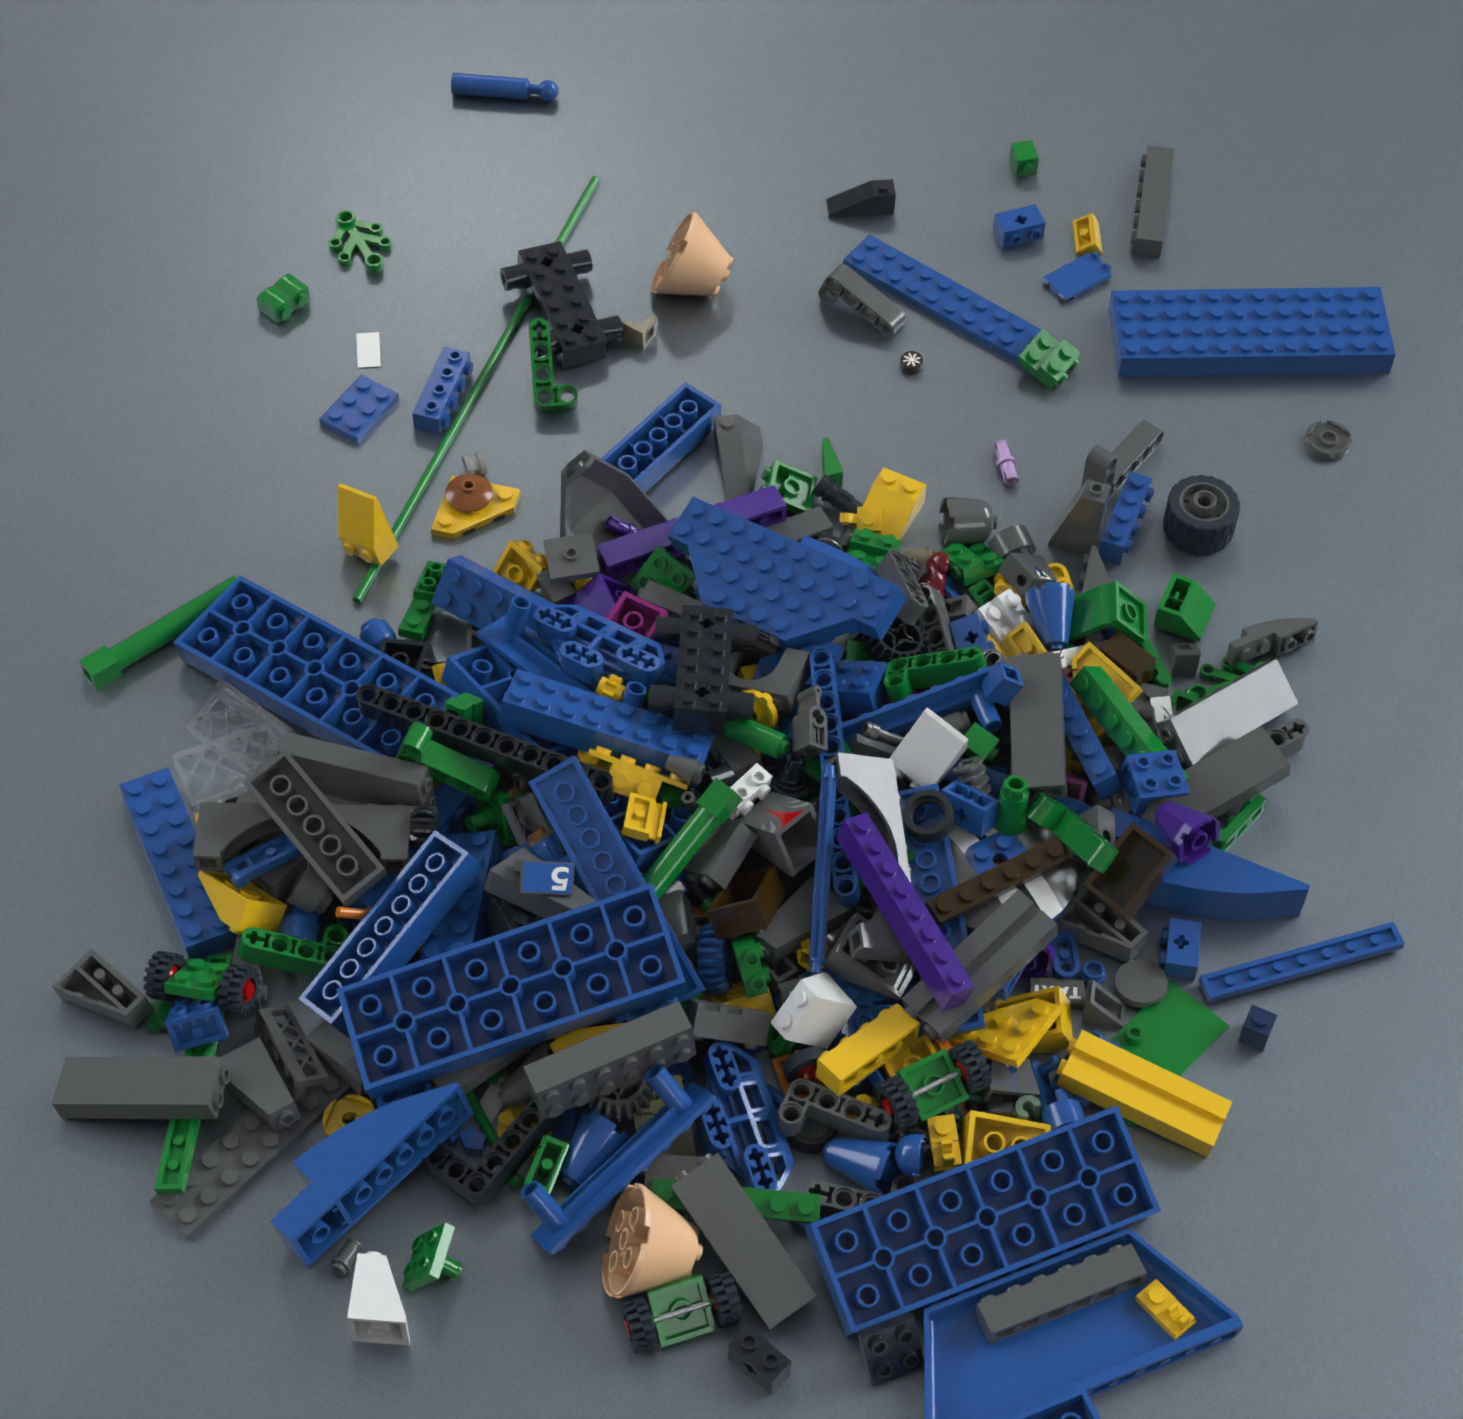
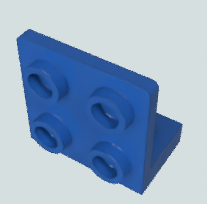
(1152, 777)
(195, 1023)

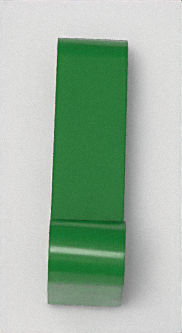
(545, 365)
(928, 670)
(448, 764)
(1073, 832)
(260, 948)

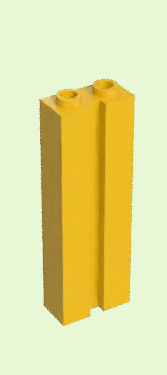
(1143, 1092)

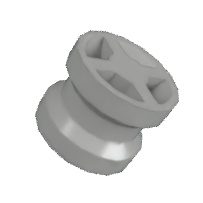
(474, 464)

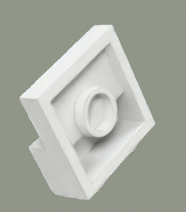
(1004, 615)
(750, 787)

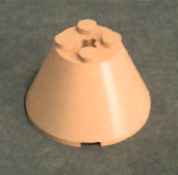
(694, 262)
(646, 1244)

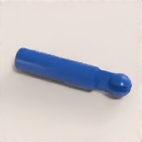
(501, 87)

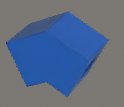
(473, 1142)

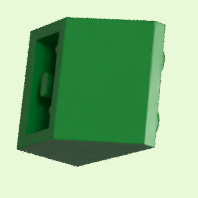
(1184, 608)

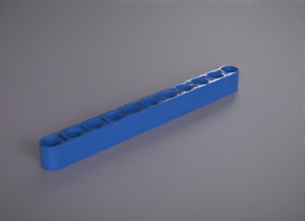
(830, 696)

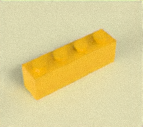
(867, 1049)

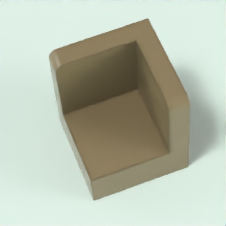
(641, 333)

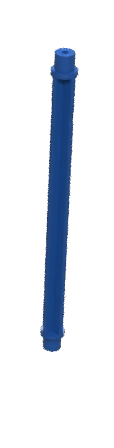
(822, 869)

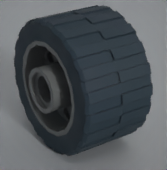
(1201, 514)

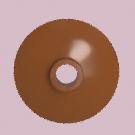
(469, 493)

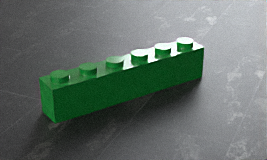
(1115, 712)

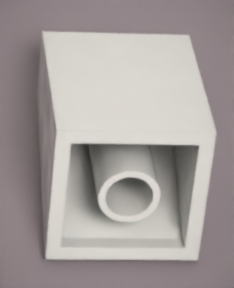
(928, 750)
(814, 1012)
(374, 1304)

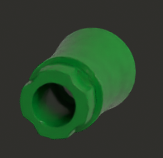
(1013, 806)

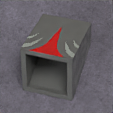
(784, 831)

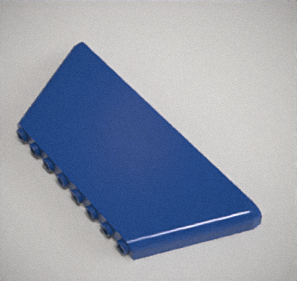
(1086, 1348)

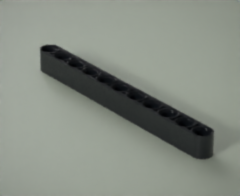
(474, 736)

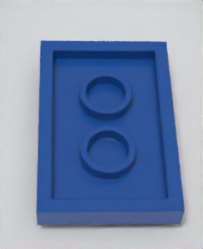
(359, 409)

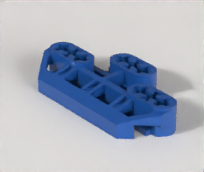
(598, 647)
(739, 1122)

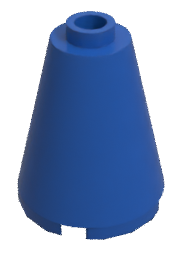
(1052, 613)
(590, 1147)
(864, 1161)

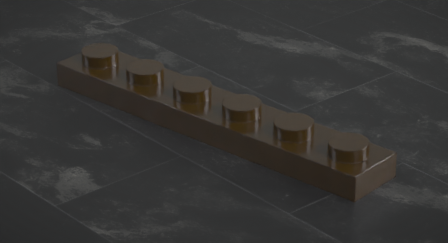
(997, 881)

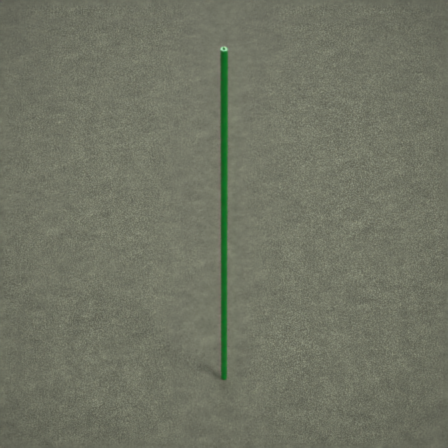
(471, 398)

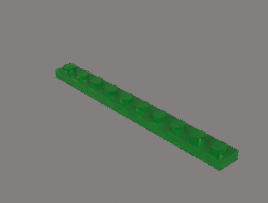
(183, 1133)

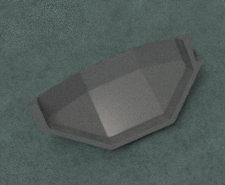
(593, 492)

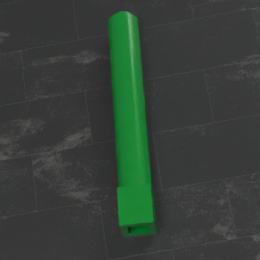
(106, 664)
(752, 734)
(714, 807)

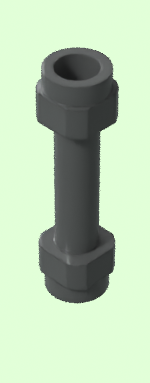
(873, 731)

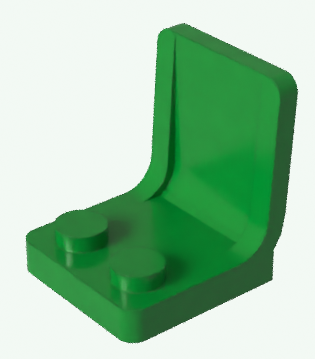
(1109, 607)

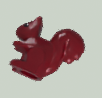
(936, 567)

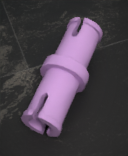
(1005, 462)

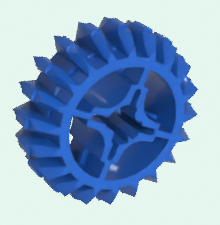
(715, 961)

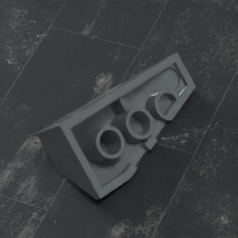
(738, 453)

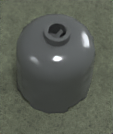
(966, 521)

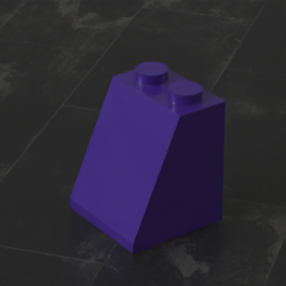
(600, 594)

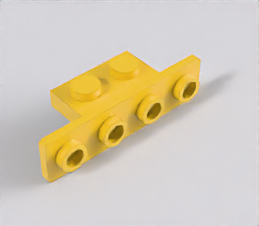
(634, 778)

